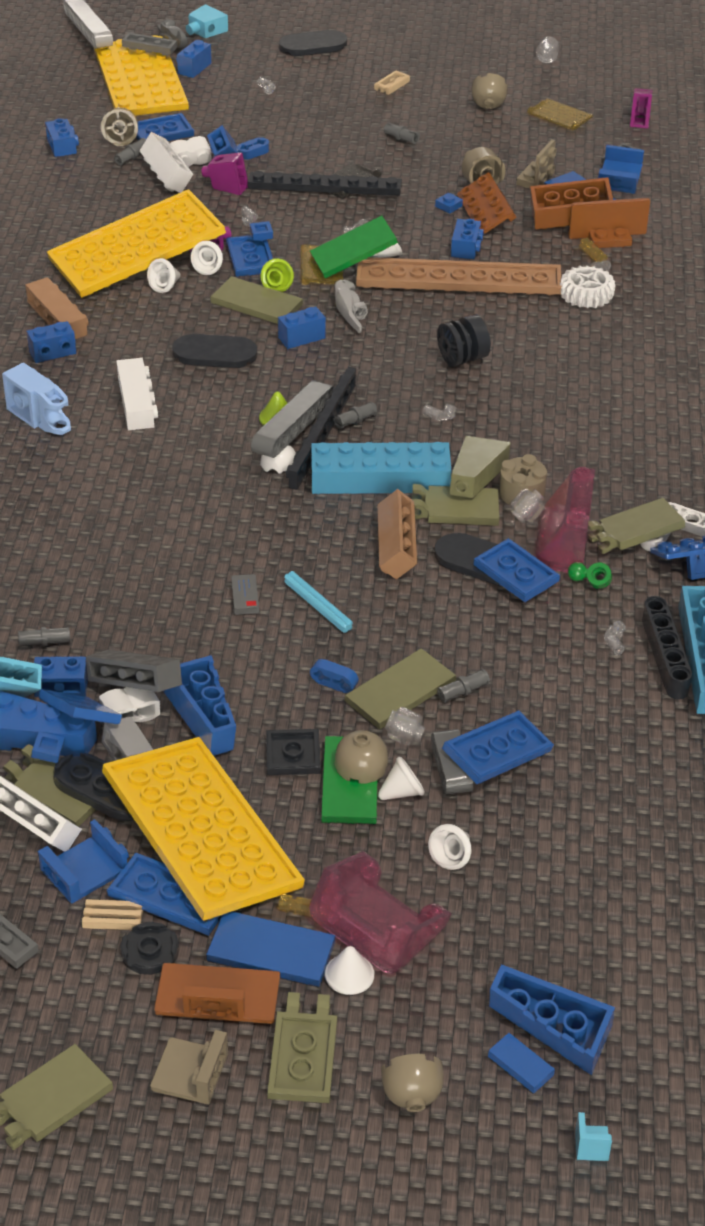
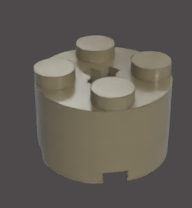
(481, 161)
(521, 474)

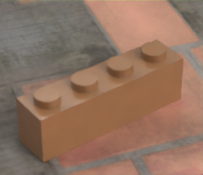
(55, 306)
(397, 534)

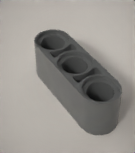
(452, 777)

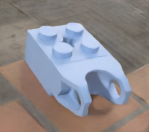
(35, 399)

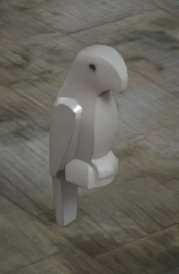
(349, 304)

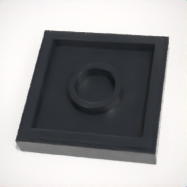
(293, 752)

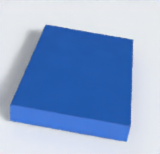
(169, 127)
(248, 255)
(516, 570)
(80, 707)

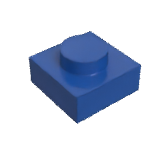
(449, 203)
(261, 231)
(48, 747)

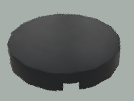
(149, 947)

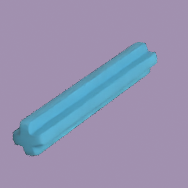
(320, 603)

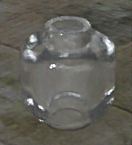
(548, 49)
(527, 505)
(404, 726)

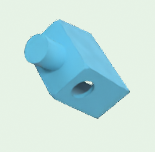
(207, 22)
(19, 677)

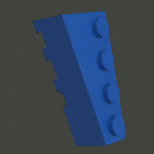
(203, 705)
(24, 718)
(554, 1015)

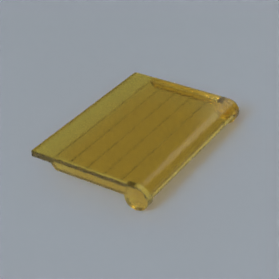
(559, 114)
(310, 270)

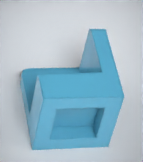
(592, 1141)

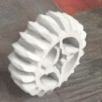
(587, 287)

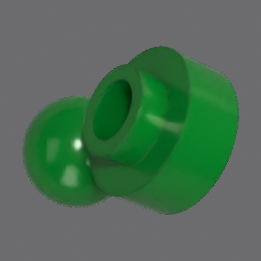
(577, 571)

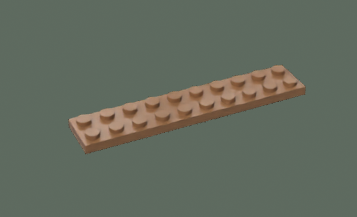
(459, 275)

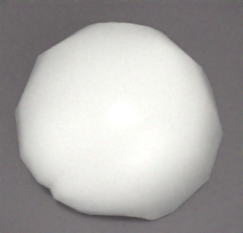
(280, 462)

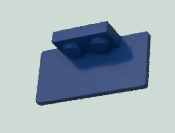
(692, 550)

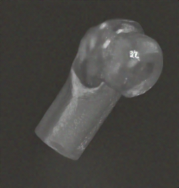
(268, 85)
(447, 413)

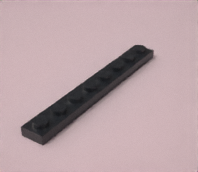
(325, 183)
(320, 431)

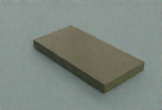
(255, 300)
(399, 686)

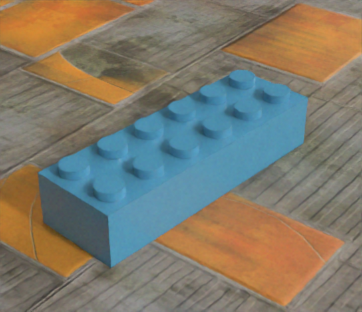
(379, 467)
(693, 627)

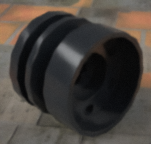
(463, 340)

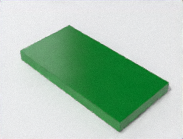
(353, 246)
(344, 799)

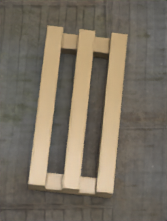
(392, 82)
(113, 911)

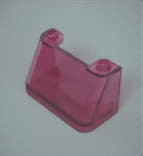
(566, 521)
(369, 917)

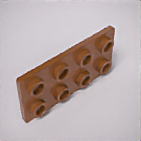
(486, 203)
(609, 221)
(217, 993)

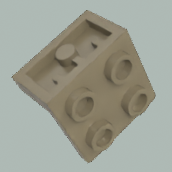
(541, 169)
(191, 1068)

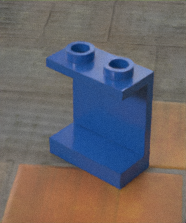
(622, 168)
(85, 865)

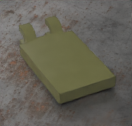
(445, 508)
(636, 525)
(39, 783)
(303, 1052)
(51, 1096)

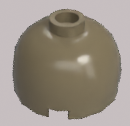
(489, 91)
(119, 126)
(361, 756)
(413, 1081)

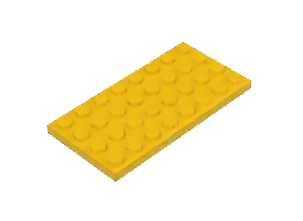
(141, 80)
(135, 242)
(202, 828)

